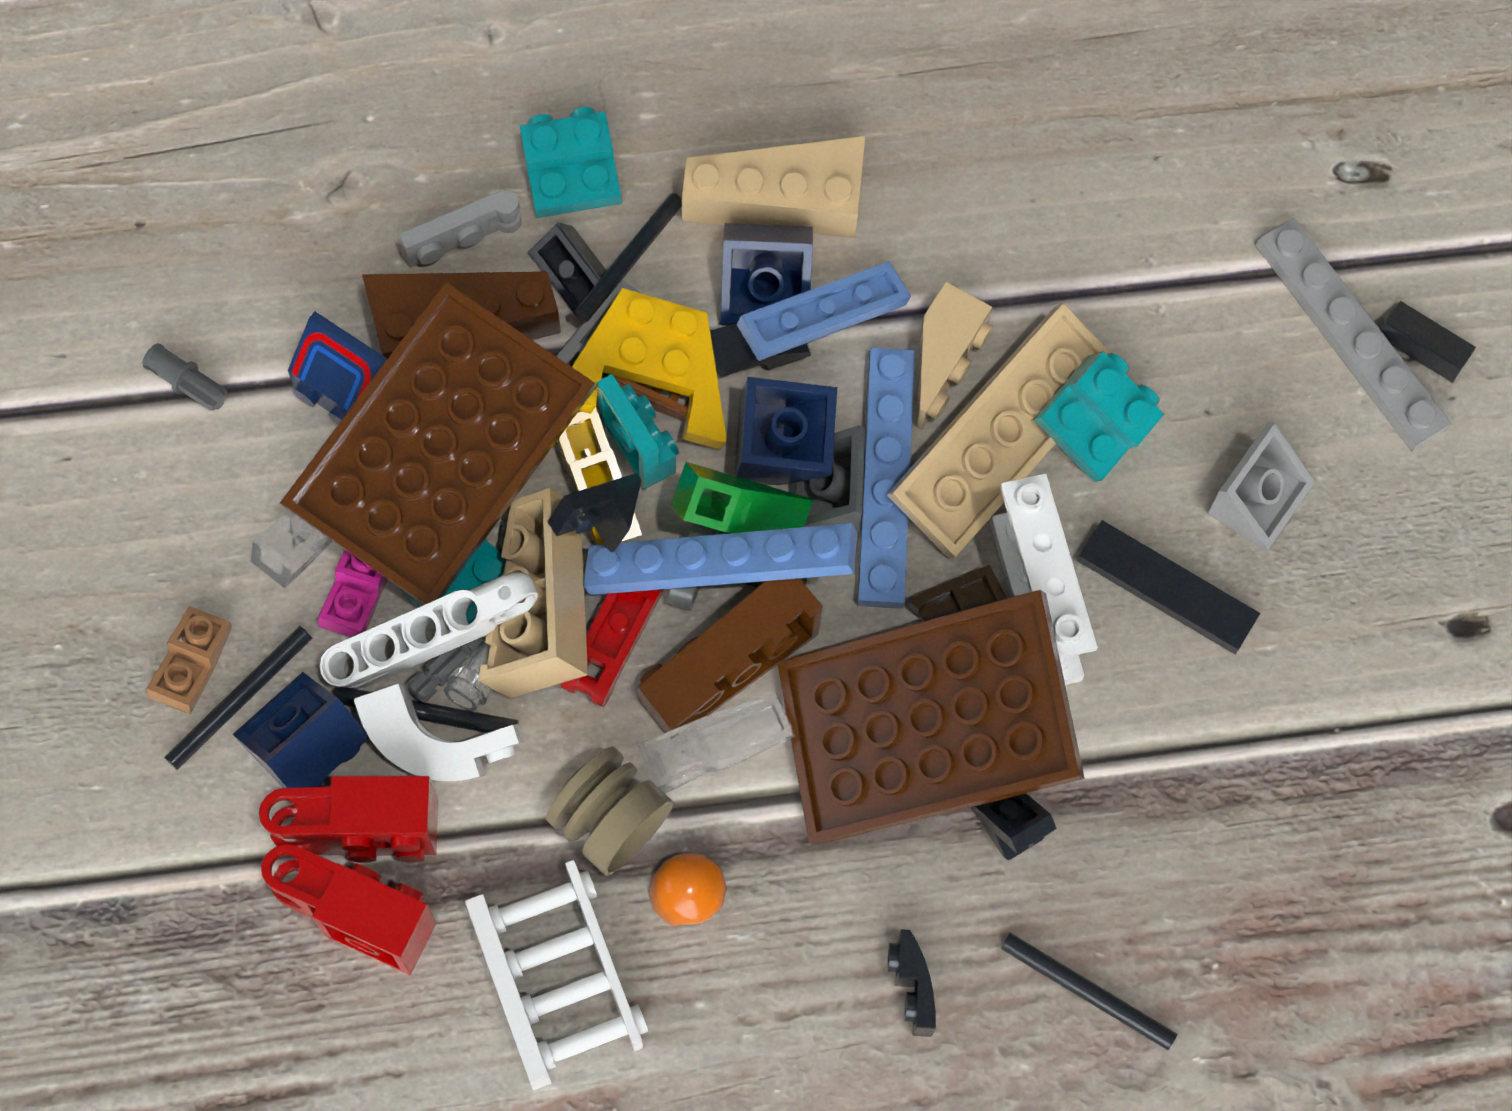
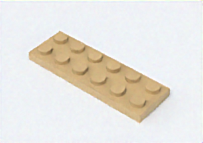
(994, 437)

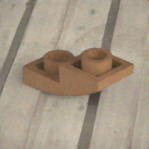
(190, 660)

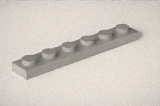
(1353, 334)

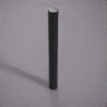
(628, 257)
(238, 698)
(438, 713)
(1089, 991)

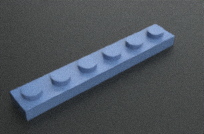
(886, 462)
(722, 559)

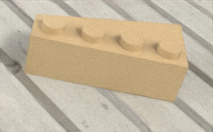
(779, 186)
(549, 639)

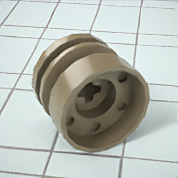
(601, 802)

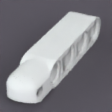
(495, 602)

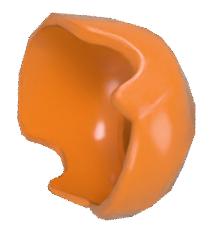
(687, 889)

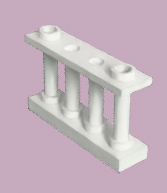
(1038, 558)
(524, 1010)

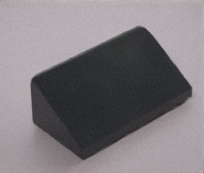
(569, 263)
(1427, 341)

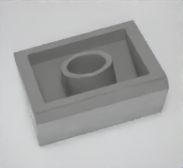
(1263, 489)

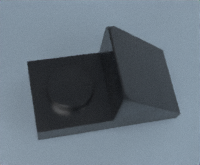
(603, 506)
(1015, 823)

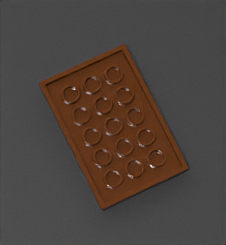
(438, 445)
(930, 719)

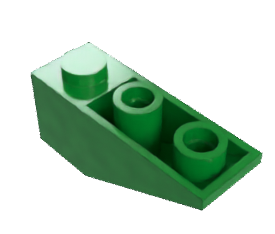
(736, 503)

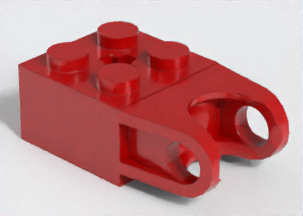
(358, 818)
(353, 906)

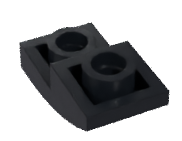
(735, 354)
(912, 971)

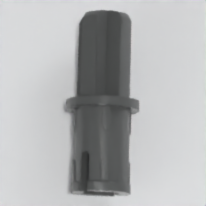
(184, 377)

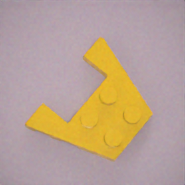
(661, 348)

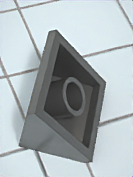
(838, 496)

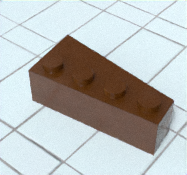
(517, 298)
(731, 653)

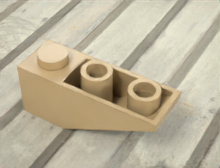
(947, 337)

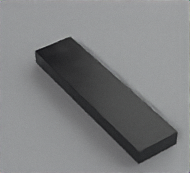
(1168, 587)

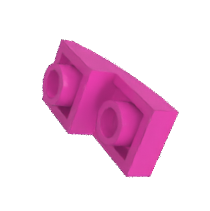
(351, 597)

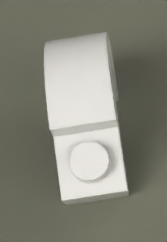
(403, 739)

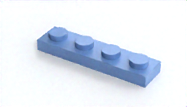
(823, 310)

